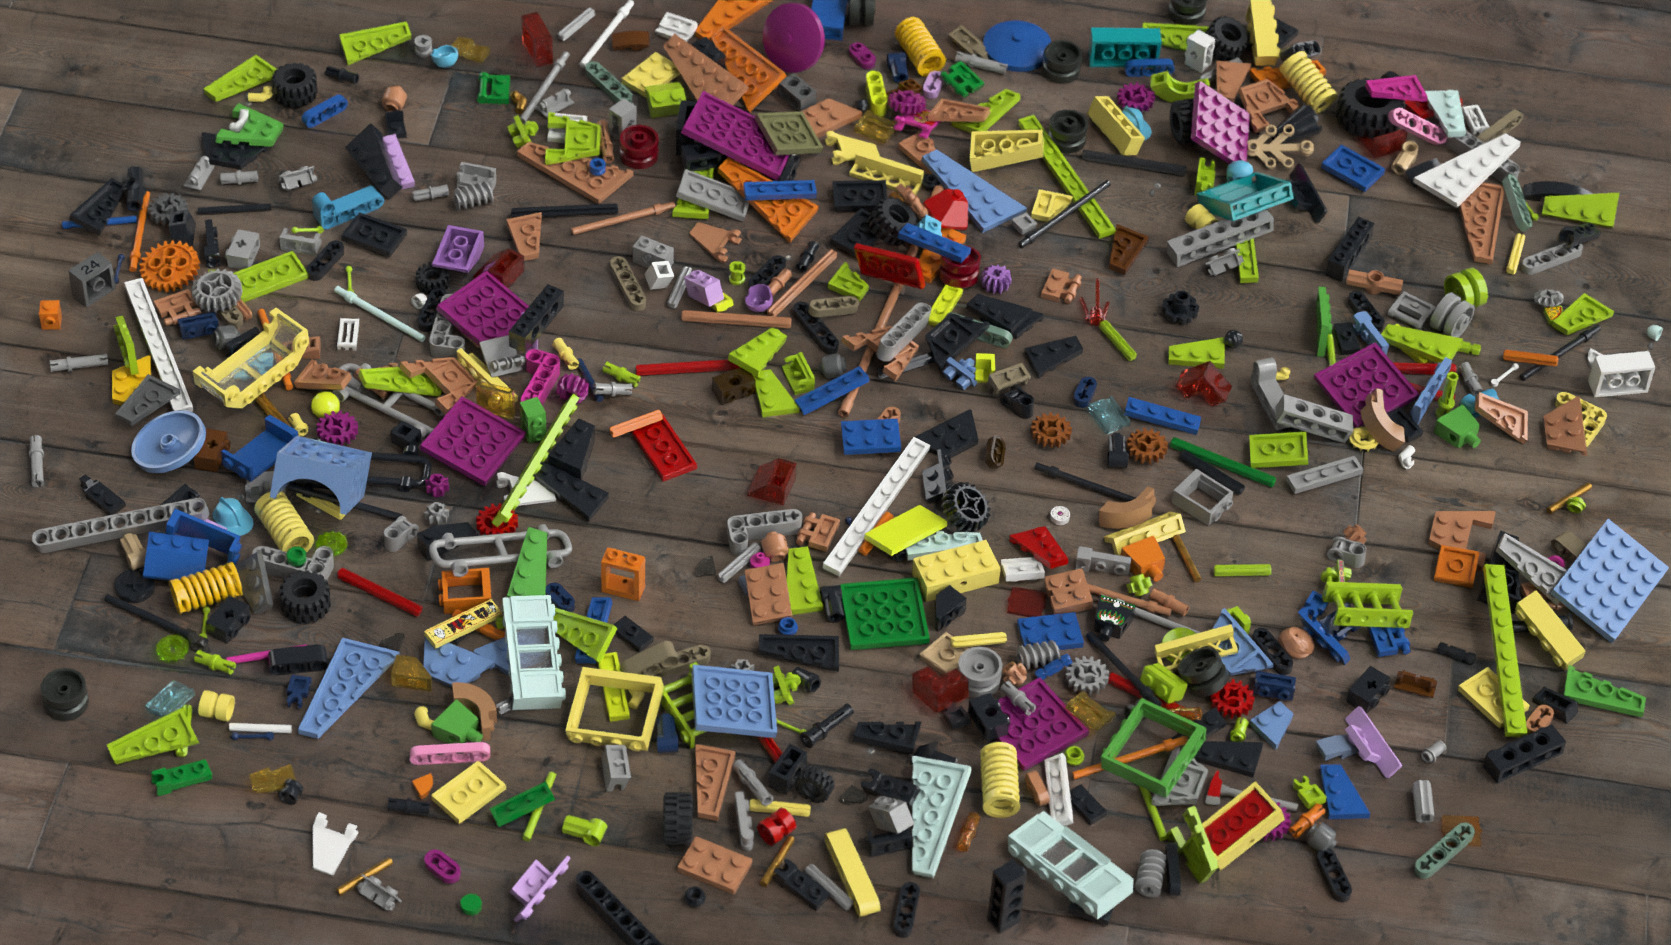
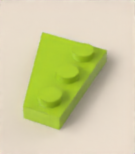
(1581, 314)
(1198, 352)
(772, 395)

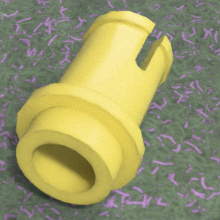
(298, 424)

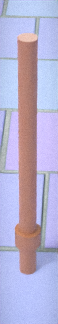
(655, 209)
(1150, 606)

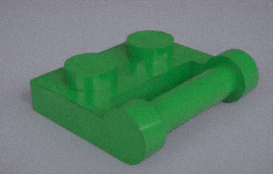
(499, 92)

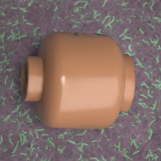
(394, 98)
(775, 546)

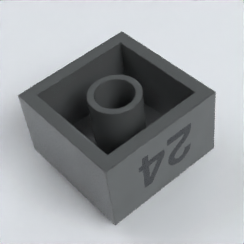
(92, 279)

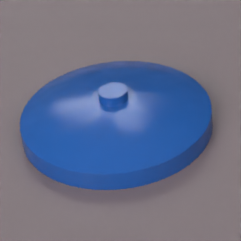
(1016, 44)

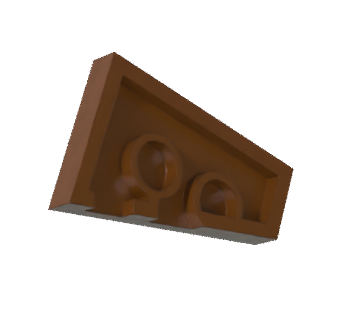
(1126, 248)

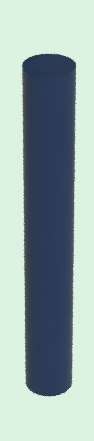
(588, 378)

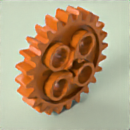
(169, 266)

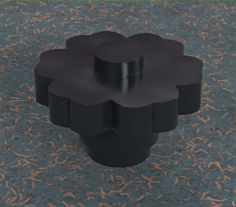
(1180, 307)

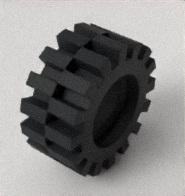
(429, 271)
(814, 784)

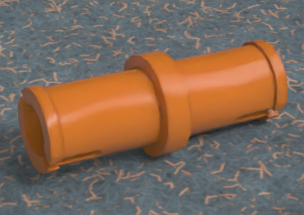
(1306, 820)

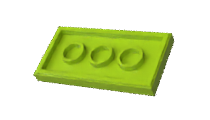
(271, 275)

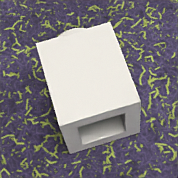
(659, 275)

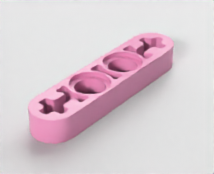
(1418, 122)
(427, 753)

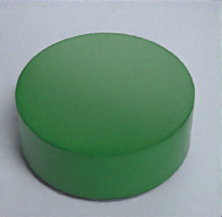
(296, 556)
(471, 904)

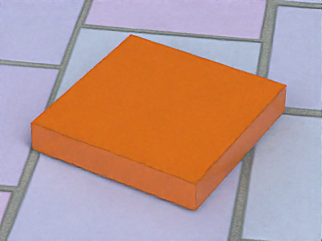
(1456, 566)

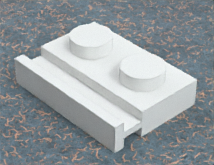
(674, 24)
(1022, 569)

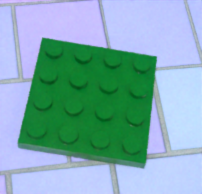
(884, 614)

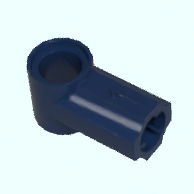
(897, 64)
(666, 739)

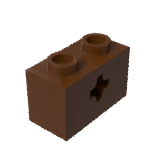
(210, 455)

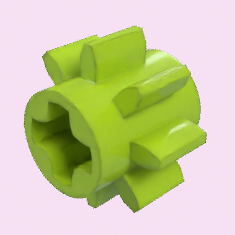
(1139, 585)

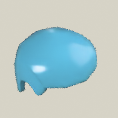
(445, 56)
(1238, 169)

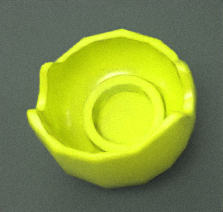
(325, 403)

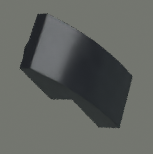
(1421, 168)

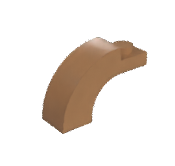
(1379, 424)
(1129, 513)
(479, 704)

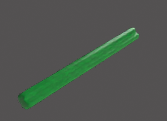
(1224, 462)

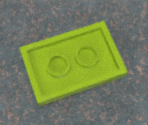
(1278, 449)

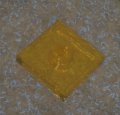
(496, 399)

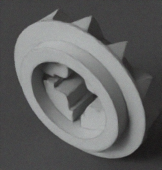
(1548, 298)

